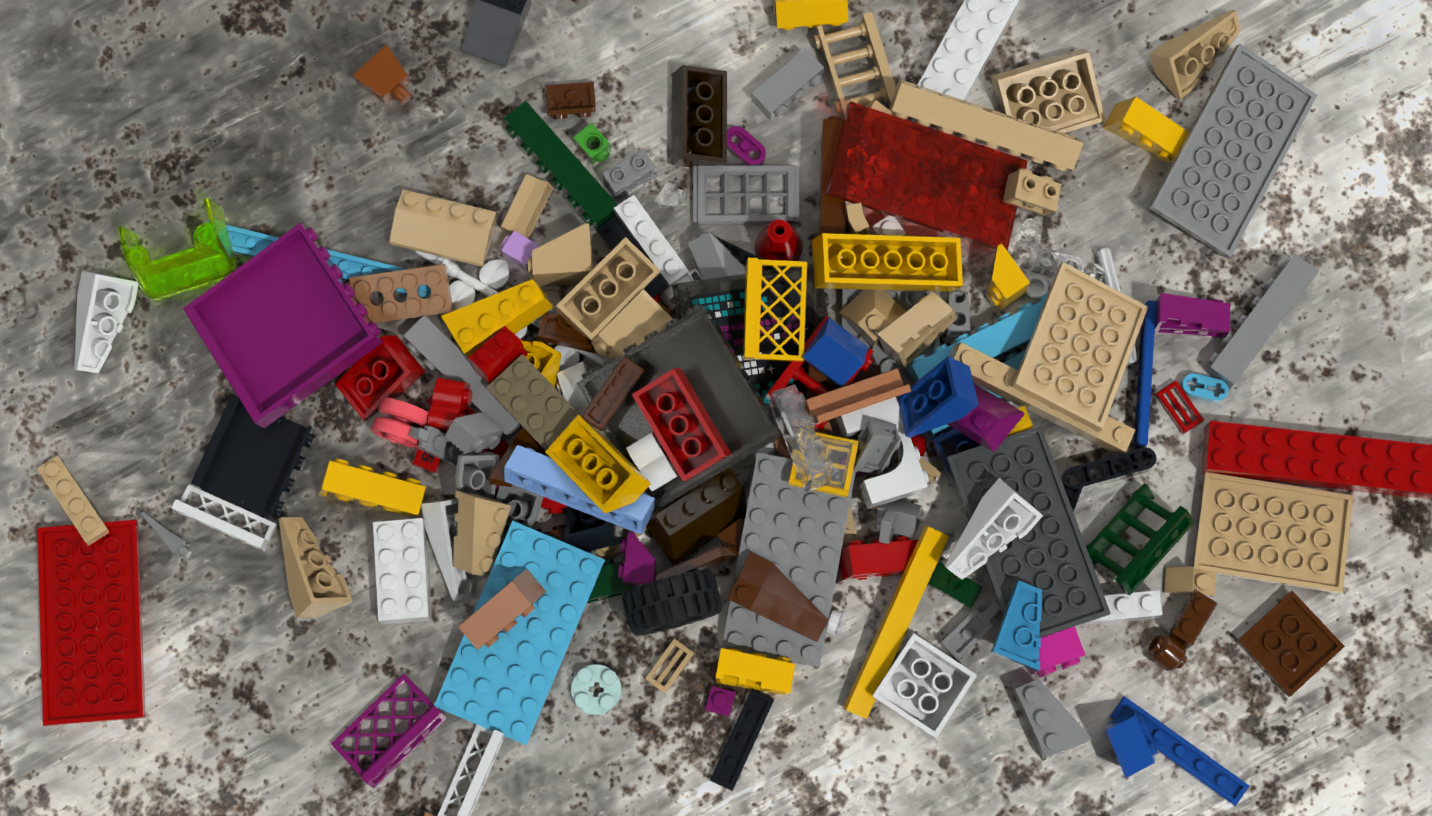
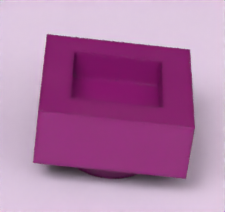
(720, 701)

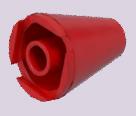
(779, 242)

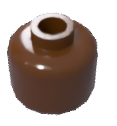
(1167, 652)

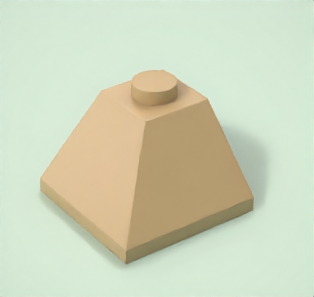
(871, 313)

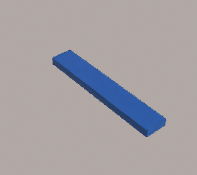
(1145, 376)
(1186, 755)

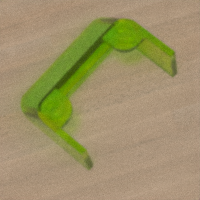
(187, 269)

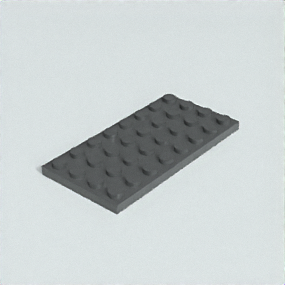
(1053, 550)

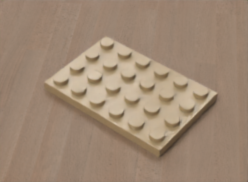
(1080, 347)
(1273, 532)

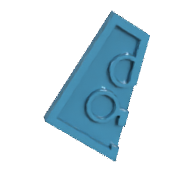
(1020, 627)

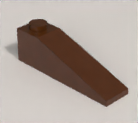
(772, 595)

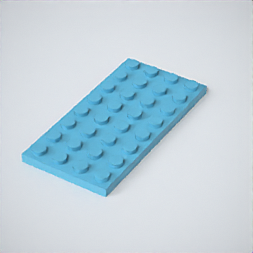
(511, 679)

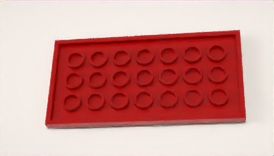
(90, 625)

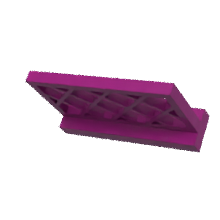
(398, 749)

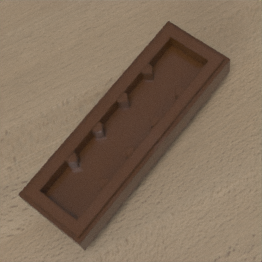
(613, 393)

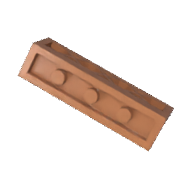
(856, 396)

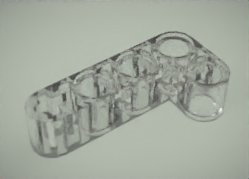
(1036, 252)

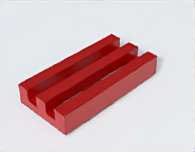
(1171, 412)

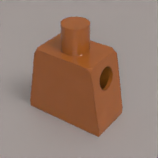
(384, 78)

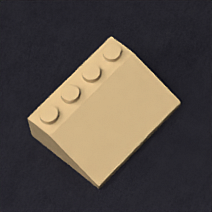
(1052, 92)

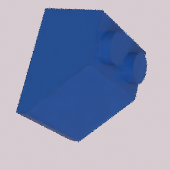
(1131, 743)

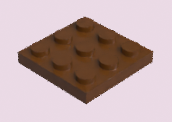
(1290, 643)

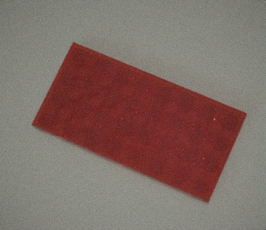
(924, 176)

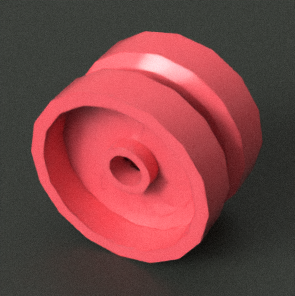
(398, 421)

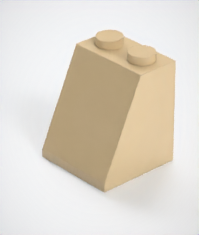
(563, 259)
(631, 326)

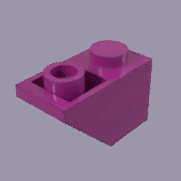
(639, 563)

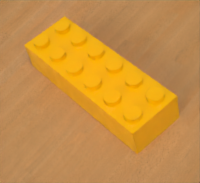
(887, 262)

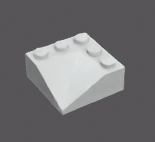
(924, 686)

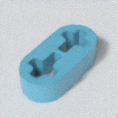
(1205, 382)

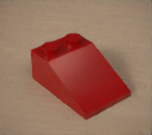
(379, 374)

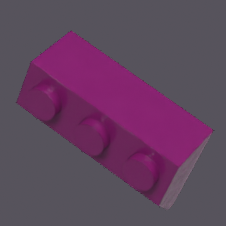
(989, 421)

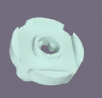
(587, 678)

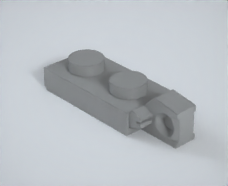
(435, 443)
(970, 631)

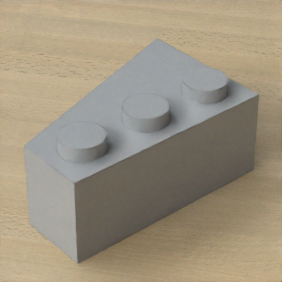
(1048, 721)

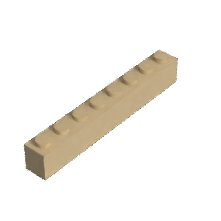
(985, 124)
(999, 379)

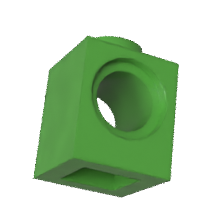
(589, 135)

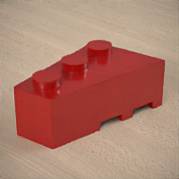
(874, 559)

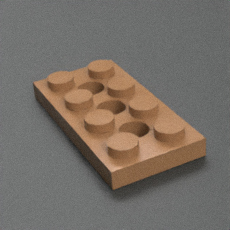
(410, 280)

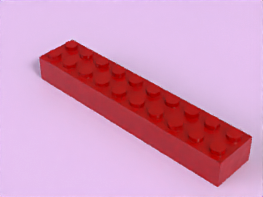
(1318, 459)

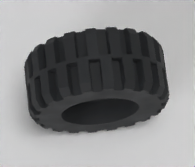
(672, 602)

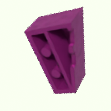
(1192, 316)

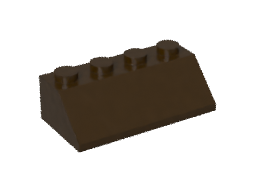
(699, 117)
(699, 516)

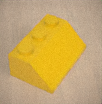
(810, 13)

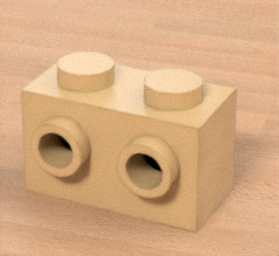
(1032, 192)

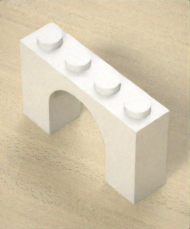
(908, 476)

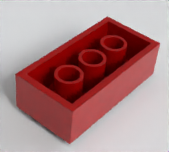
(681, 424)

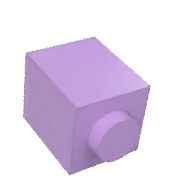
(518, 249)

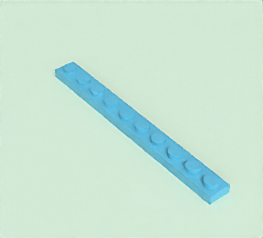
(251, 243)

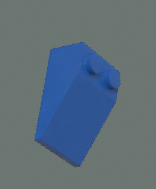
(938, 398)

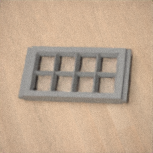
(745, 194)

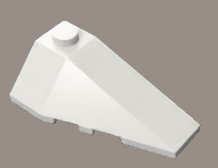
(101, 310)
(996, 522)
(441, 529)

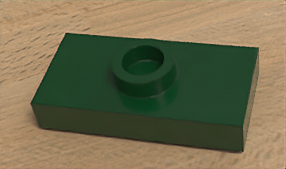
(949, 584)

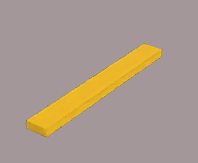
(896, 621)

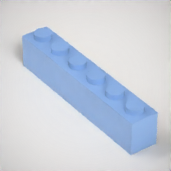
(544, 477)

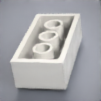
(402, 571)

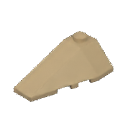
(1187, 56)
(310, 577)

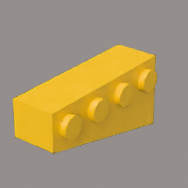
(483, 319)
(372, 488)

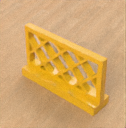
(753, 308)

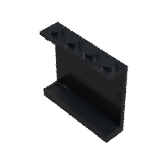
(253, 463)

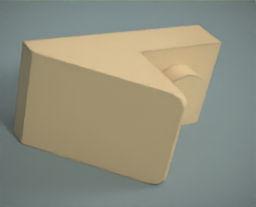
(1188, 580)

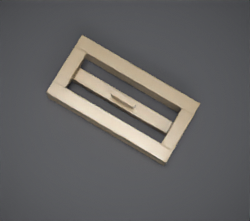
(657, 683)

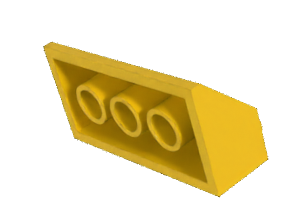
(597, 466)

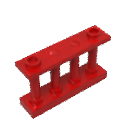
(795, 372)

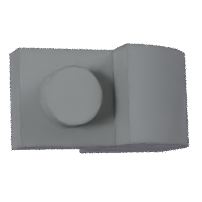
(897, 518)

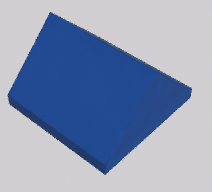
(836, 352)

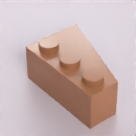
(502, 610)

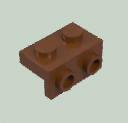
(571, 99)

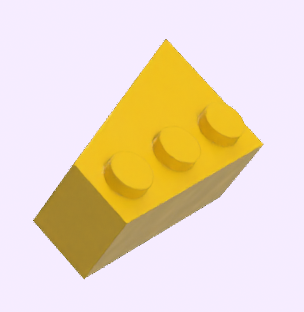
(1146, 128)
(755, 671)

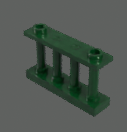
(1154, 550)

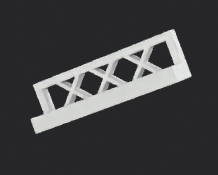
(219, 524)
(480, 774)

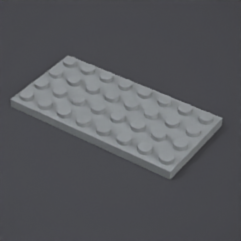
(1233, 151)
(804, 540)

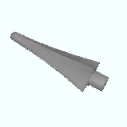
(173, 542)

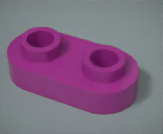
(745, 147)

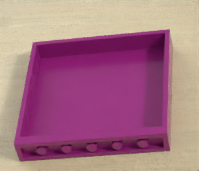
(283, 325)

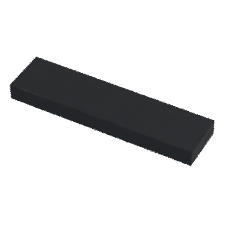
(613, 233)
(742, 740)

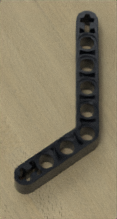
(1109, 473)

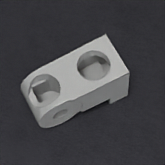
(960, 303)

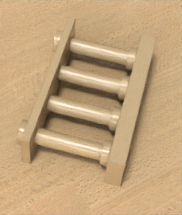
(873, 49)

